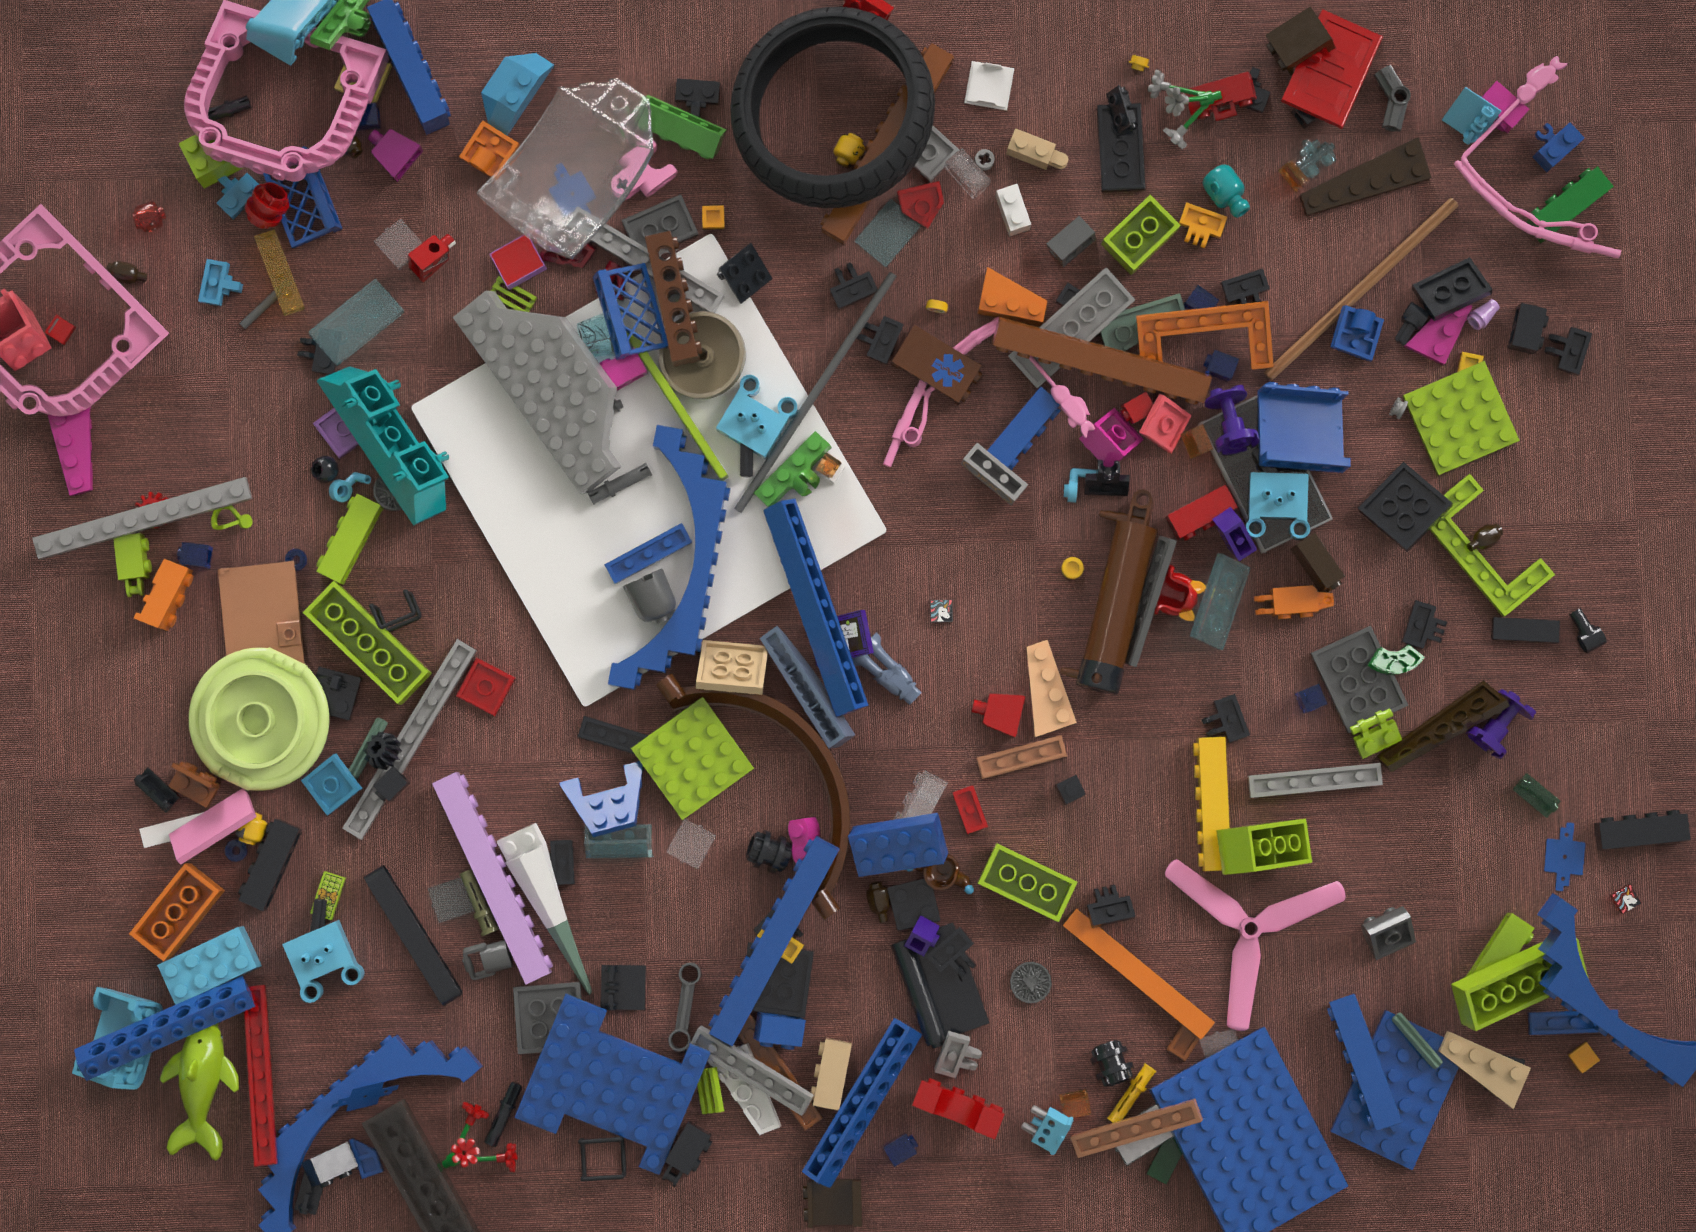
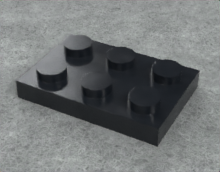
(1452, 289)

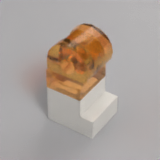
(830, 468)

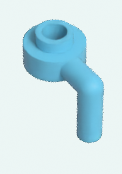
(345, 486)
(1070, 489)

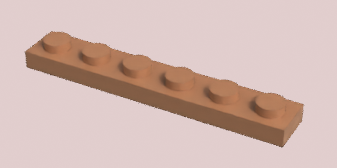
(1136, 1128)

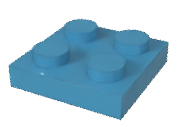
(331, 784)

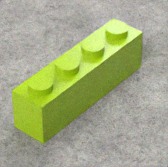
(350, 539)
(1505, 942)

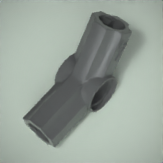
(1395, 110)

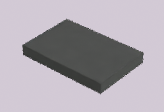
(667, 216)

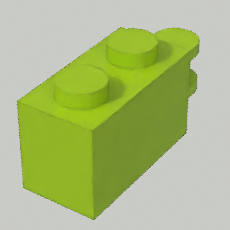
(132, 561)

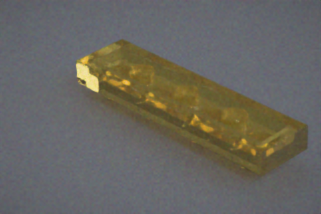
(279, 272)

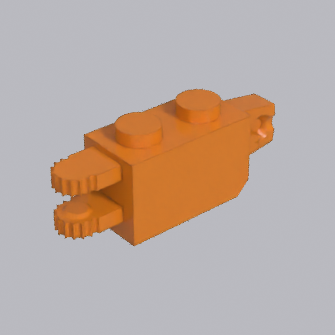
(1295, 600)

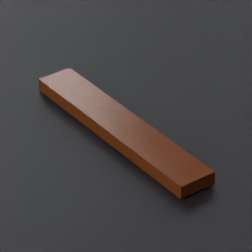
(772, 1059)

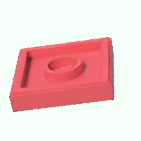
(1165, 423)

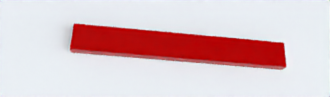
(260, 1080)

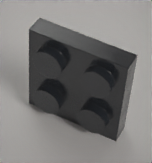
(911, 901)

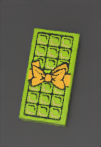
(330, 890)

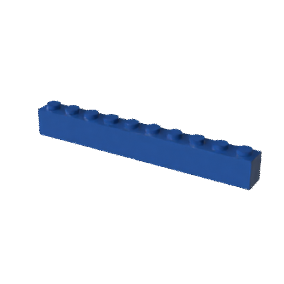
(815, 607)
(774, 940)

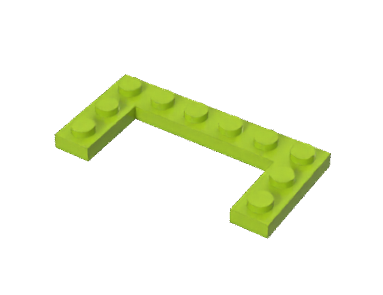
(1502, 596)

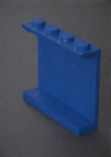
(1301, 428)

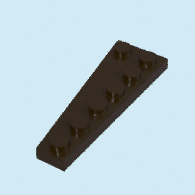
(1383, 174)
(1453, 720)

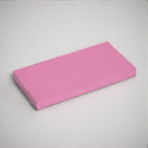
(212, 826)

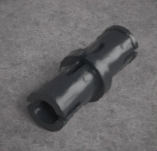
(229, 108)

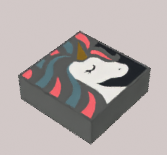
(941, 611)

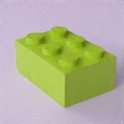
(1140, 235)

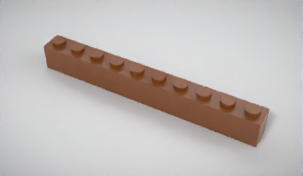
(843, 220)
(1102, 360)

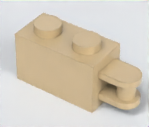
(1035, 151)

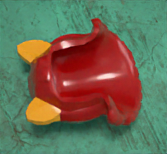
(1179, 595)

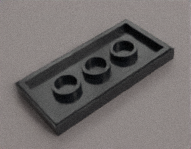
(1120, 153)

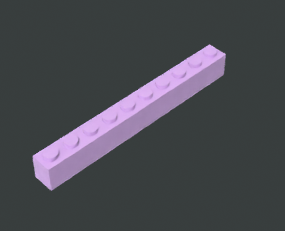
(492, 878)

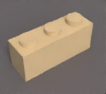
(831, 1073)

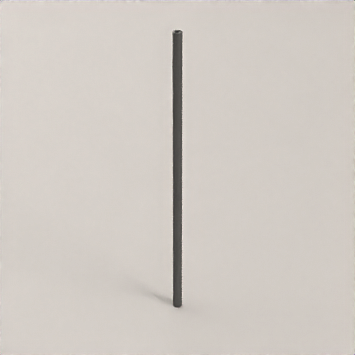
(815, 392)

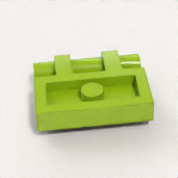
(1377, 738)

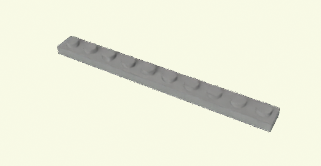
(142, 518)
(413, 733)

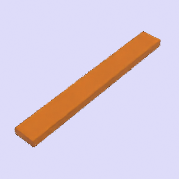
(1139, 974)

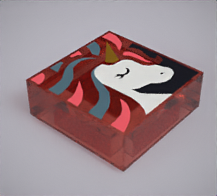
(1625, 899)

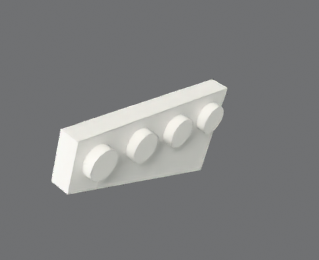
(754, 1102)

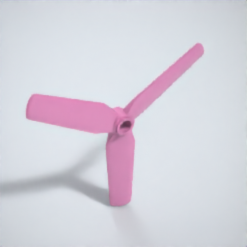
(1246, 952)

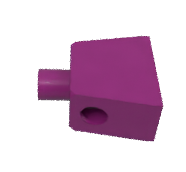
(394, 152)

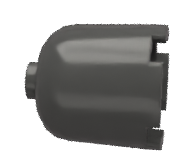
(652, 597)

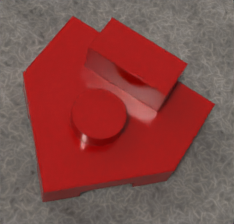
(921, 202)

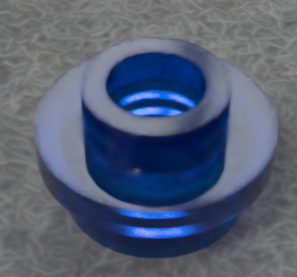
(297, 552)
(229, 850)

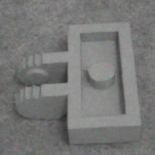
(953, 1053)

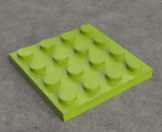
(1461, 418)
(692, 758)

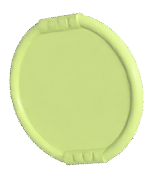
(259, 719)

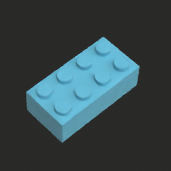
(209, 965)

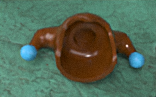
(945, 875)

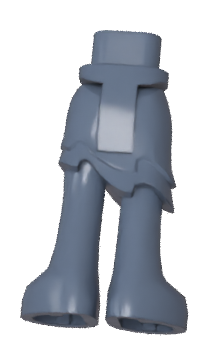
(894, 678)

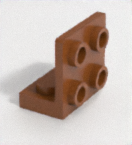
(194, 785)

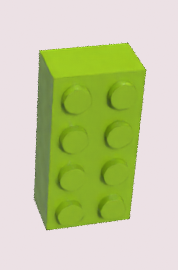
(1027, 882)

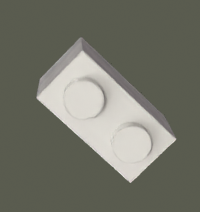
(1013, 210)

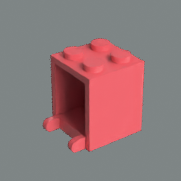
(19, 332)

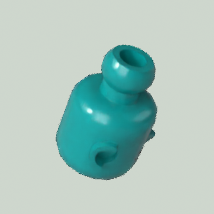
(1226, 190)

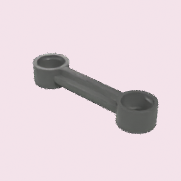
(684, 1007)

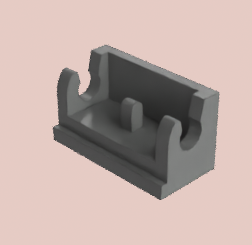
(1071, 241)

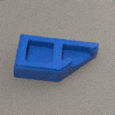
(367, 1158)

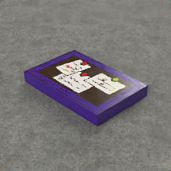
(856, 633)

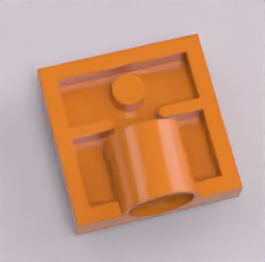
(488, 149)

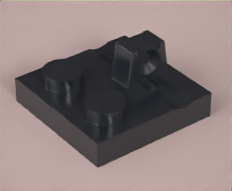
(340, 691)

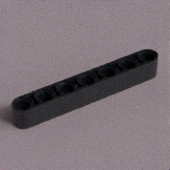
(413, 935)

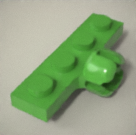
(343, 18)
(795, 472)

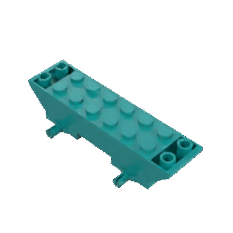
(404, 464)

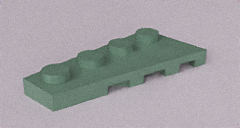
(1123, 329)

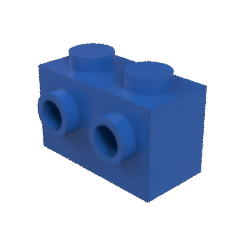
(779, 1029)

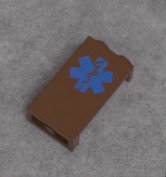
(937, 364)

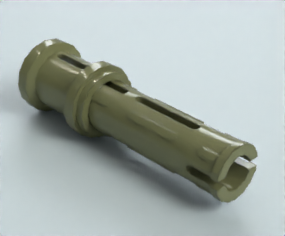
(479, 915)

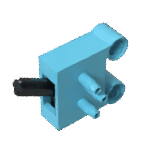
(324, 950)

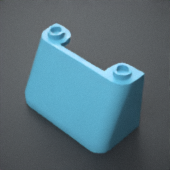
(285, 24)
(118, 1012)

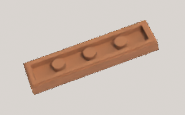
(1021, 757)

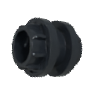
(769, 851)
(1112, 1063)

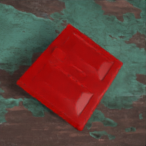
(1331, 81)

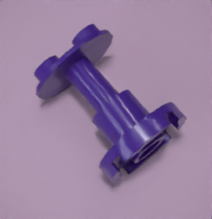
(1235, 435)
(1495, 729)

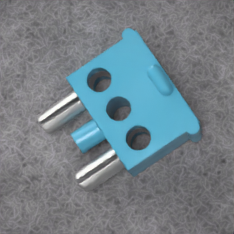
(1050, 1130)

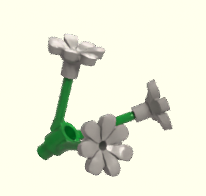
(1177, 101)

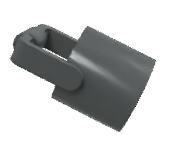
(493, 956)

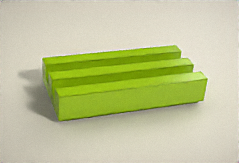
(496, 286)
(706, 1090)

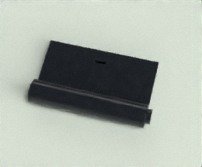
(938, 998)

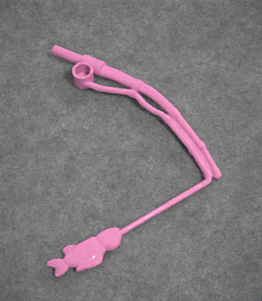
(1536, 81)
(1072, 406)

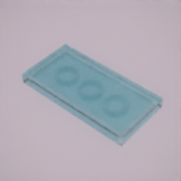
(356, 322)
(1220, 601)

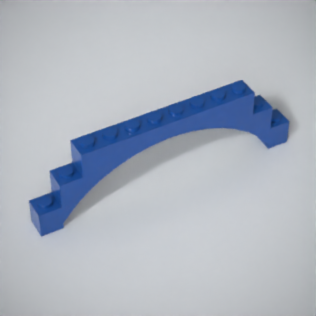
(684, 626)
(1570, 983)
(388, 1063)

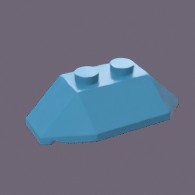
(513, 89)

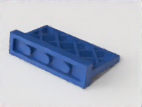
(323, 206)
(613, 317)

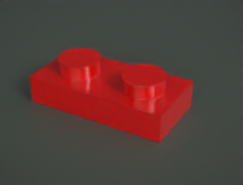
(970, 809)

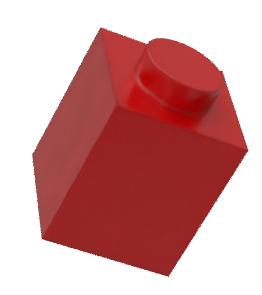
(1136, 408)

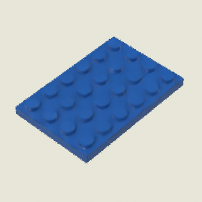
(1416, 1091)

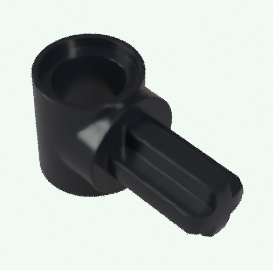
(1412, 319)

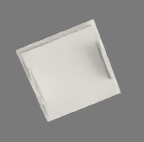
(989, 85)

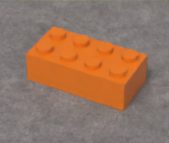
(177, 912)

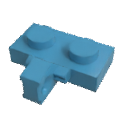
(236, 194)
(217, 283)

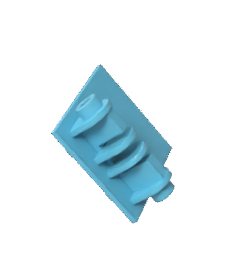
(1471, 115)

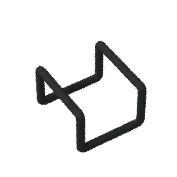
(413, 607)
(582, 1142)

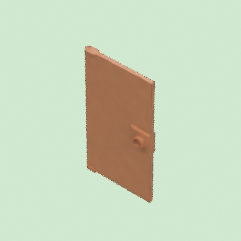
(261, 608)

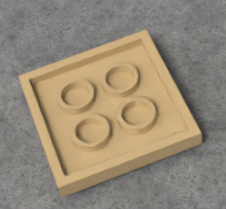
(732, 667)

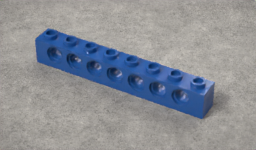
(164, 1028)
(862, 1103)

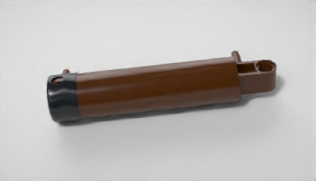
(1118, 599)

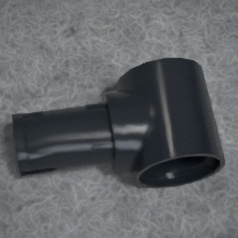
(1589, 636)

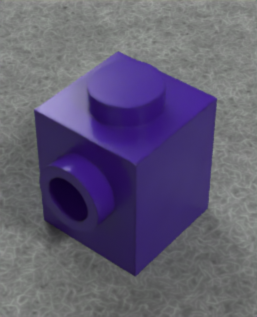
(922, 936)

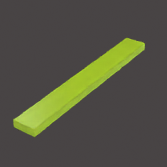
(680, 410)

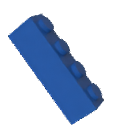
(1024, 427)

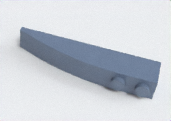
(807, 689)

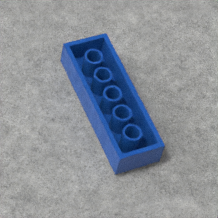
(408, 64)

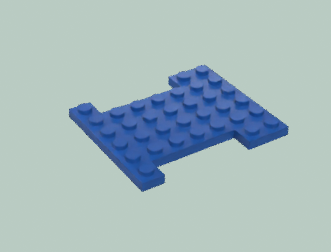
(610, 1083)

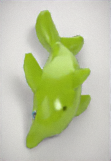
(199, 1070)

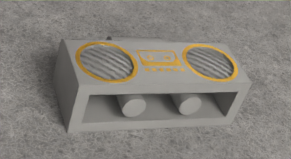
(994, 474)

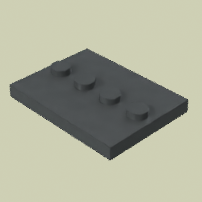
(1353, 685)

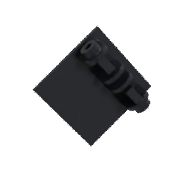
(745, 273)
(623, 987)

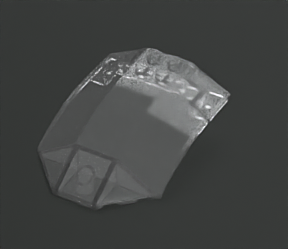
(575, 166)

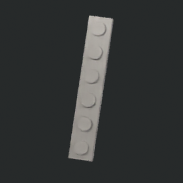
(1315, 780)
(754, 1072)

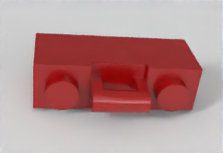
(1234, 91)

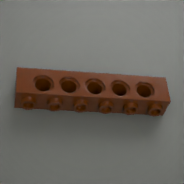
(657, 245)

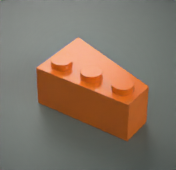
(1010, 300)
(165, 595)

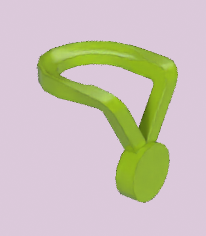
(244, 521)

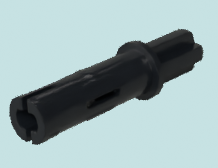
(503, 1114)

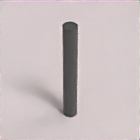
(262, 307)

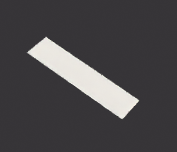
(160, 832)

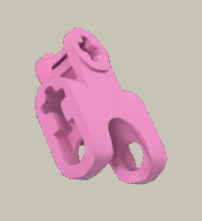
(653, 179)

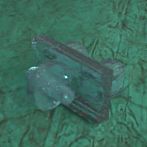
(1322, 152)

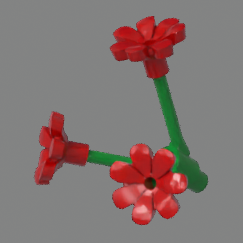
(464, 1152)

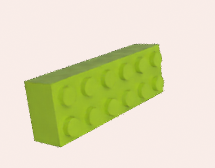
(364, 643)
(1503, 988)

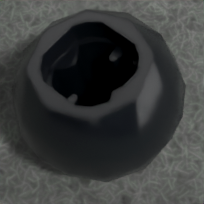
(324, 469)

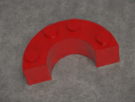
(959, 1107)

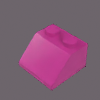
(1111, 438)

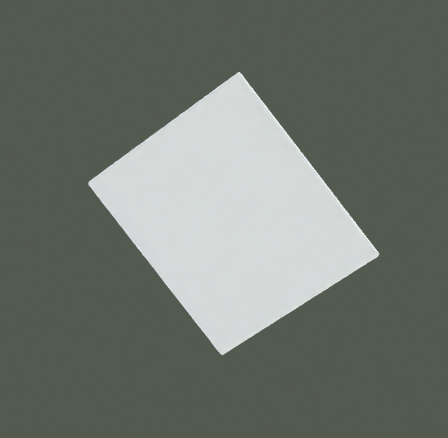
(559, 541)

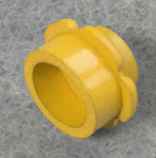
(1139, 63)

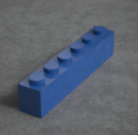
(1365, 1062)

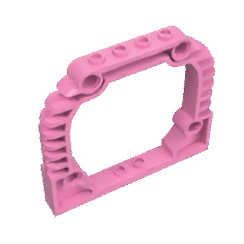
(363, 64)
(140, 327)

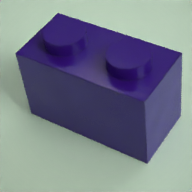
(1234, 534)

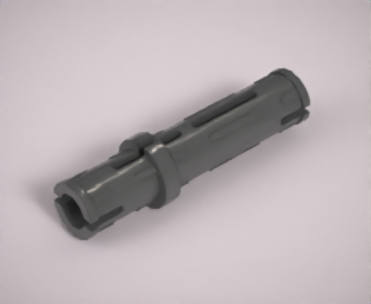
(619, 483)

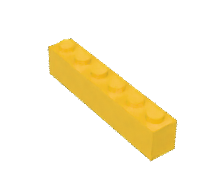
(1212, 798)

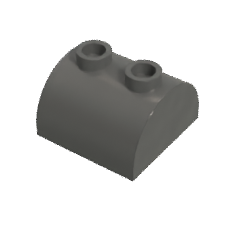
(1388, 932)

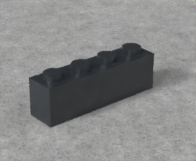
(1642, 831)
(270, 864)

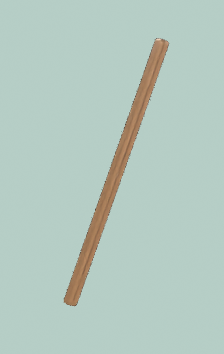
(1364, 286)

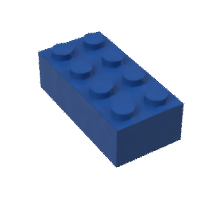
(898, 844)

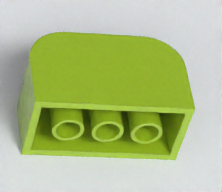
(1264, 846)

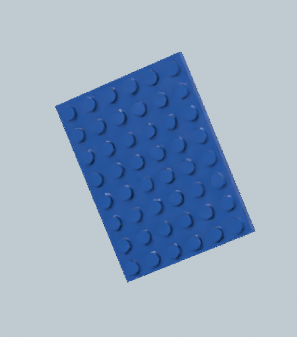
(1257, 1141)

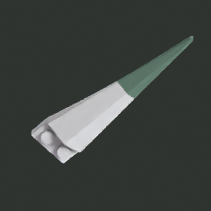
(531, 866)

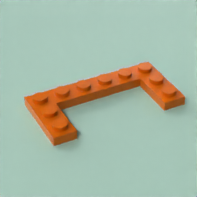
(1249, 315)

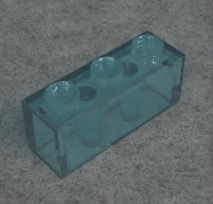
(625, 843)

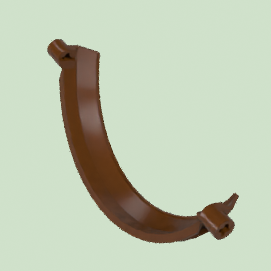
(814, 745)

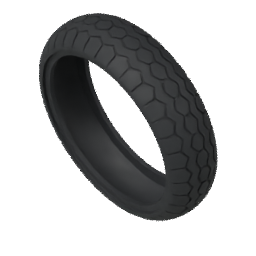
(796, 35)

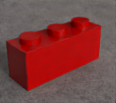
(1200, 513)

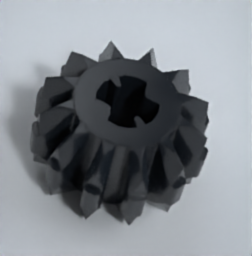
(382, 750)

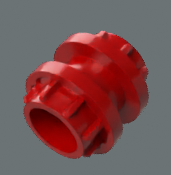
(266, 205)

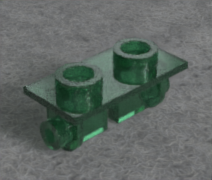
(1536, 795)

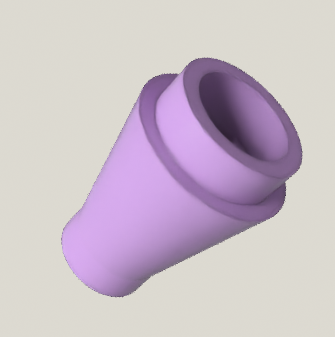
(1482, 315)

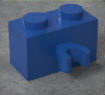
(1556, 145)

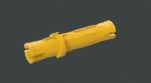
(1130, 1096)

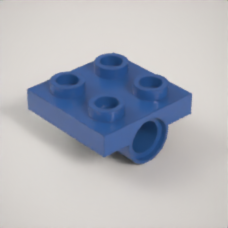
(1357, 332)

